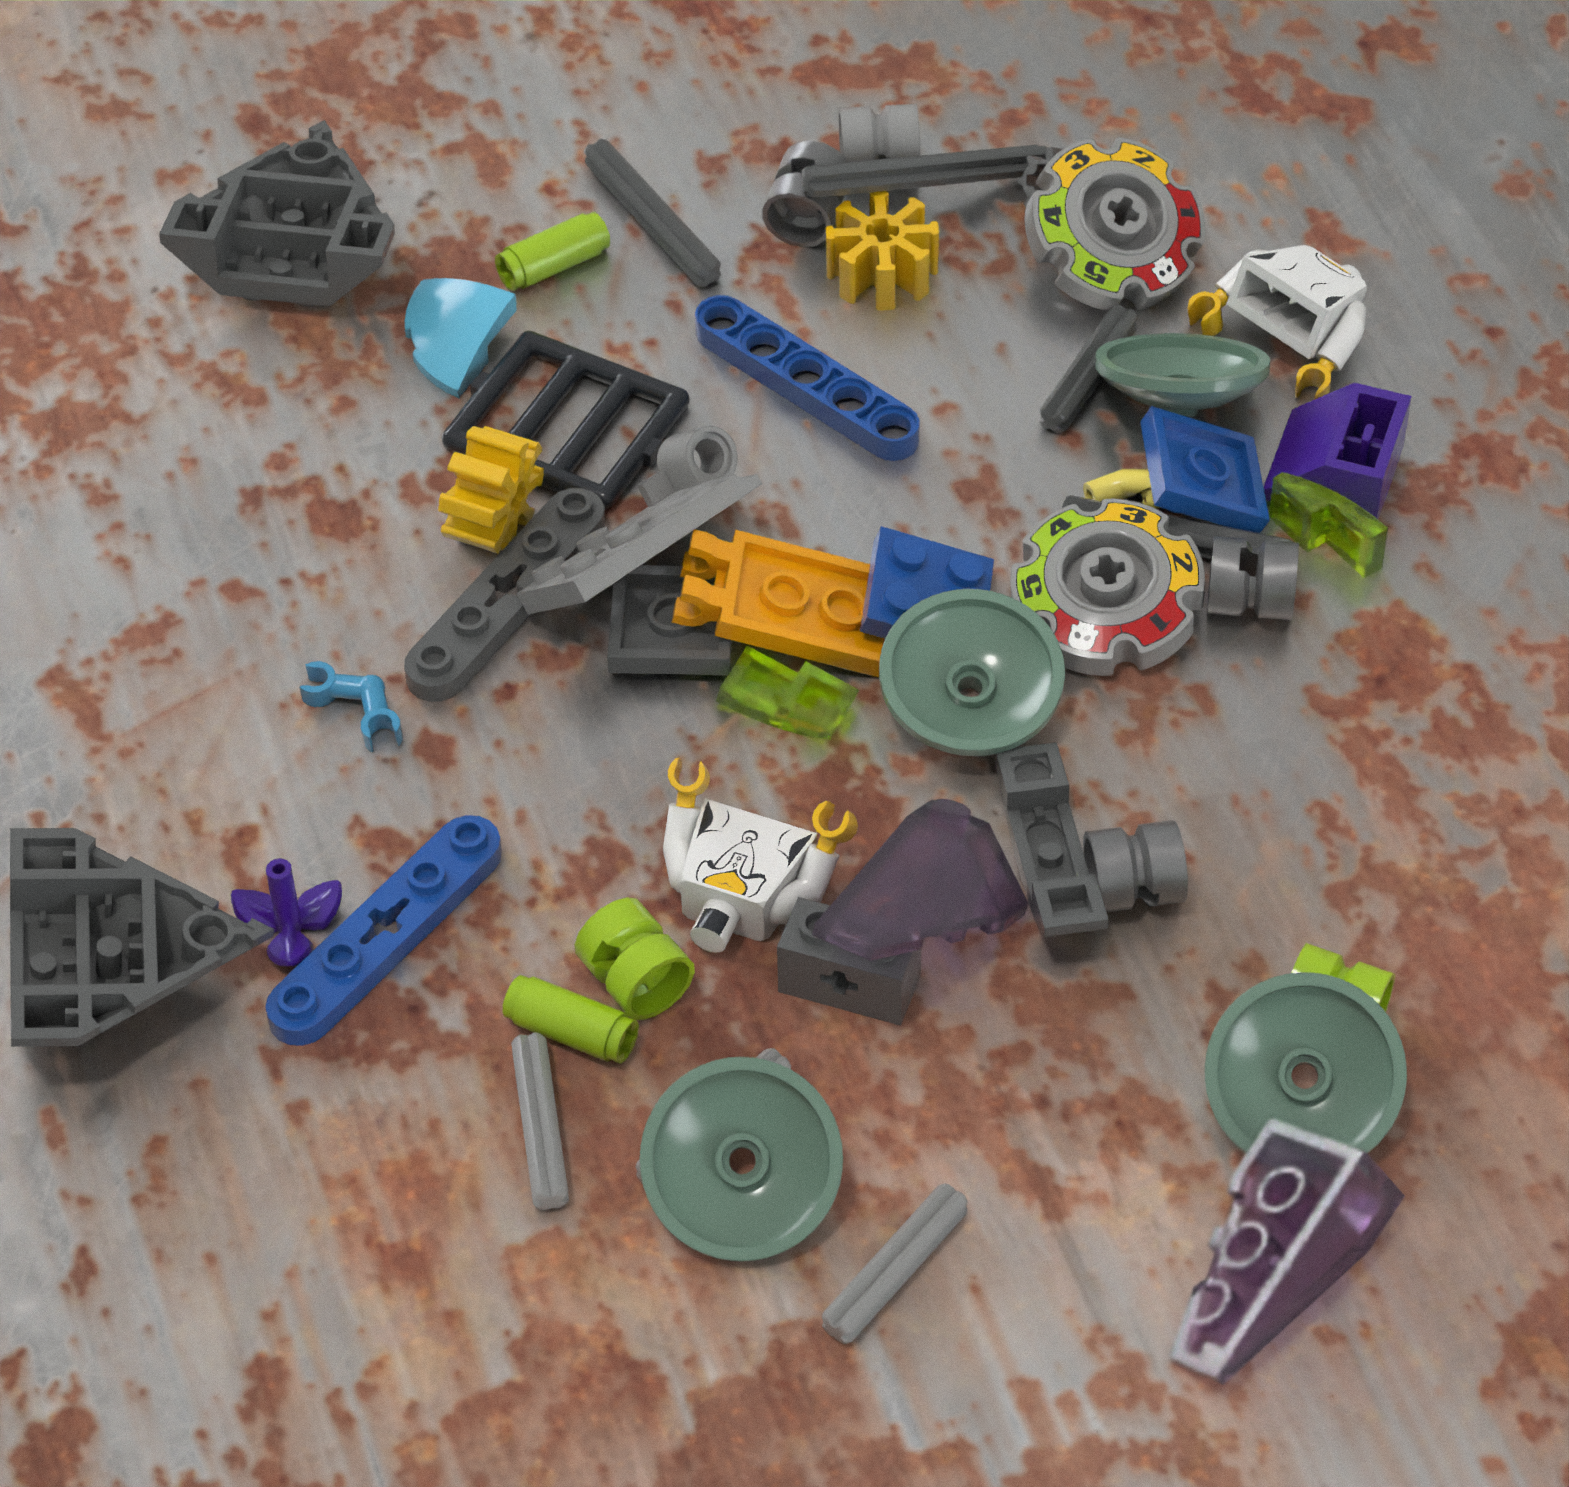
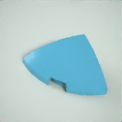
(453, 326)

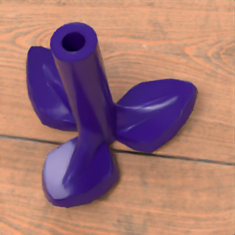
(286, 913)

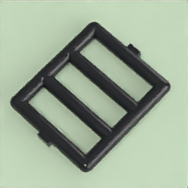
(573, 364)

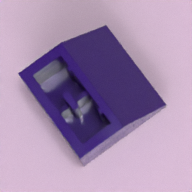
(1346, 443)

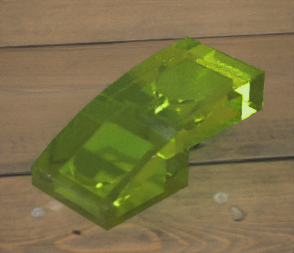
(1320, 516)
(773, 694)

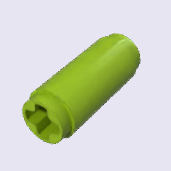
(552, 251)
(570, 1018)

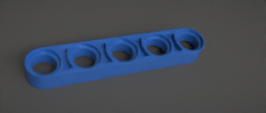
(815, 398)

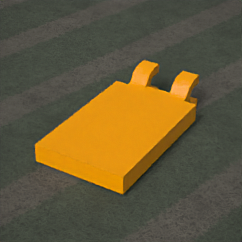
(779, 599)

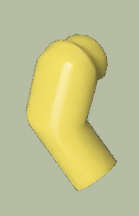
(1121, 485)

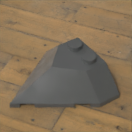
(284, 226)
(103, 937)

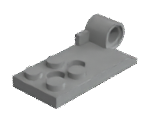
(677, 503)

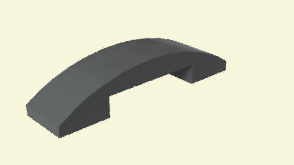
(1047, 841)

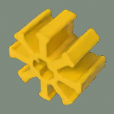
(882, 250)
(490, 488)

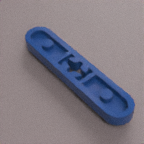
(355, 958)

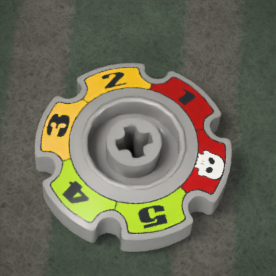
(1114, 223)
(1111, 584)

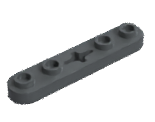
(478, 621)

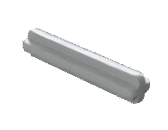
(540, 1121)
(894, 1263)

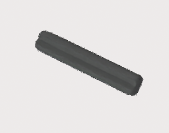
(1081, 376)

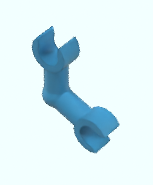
(367, 688)

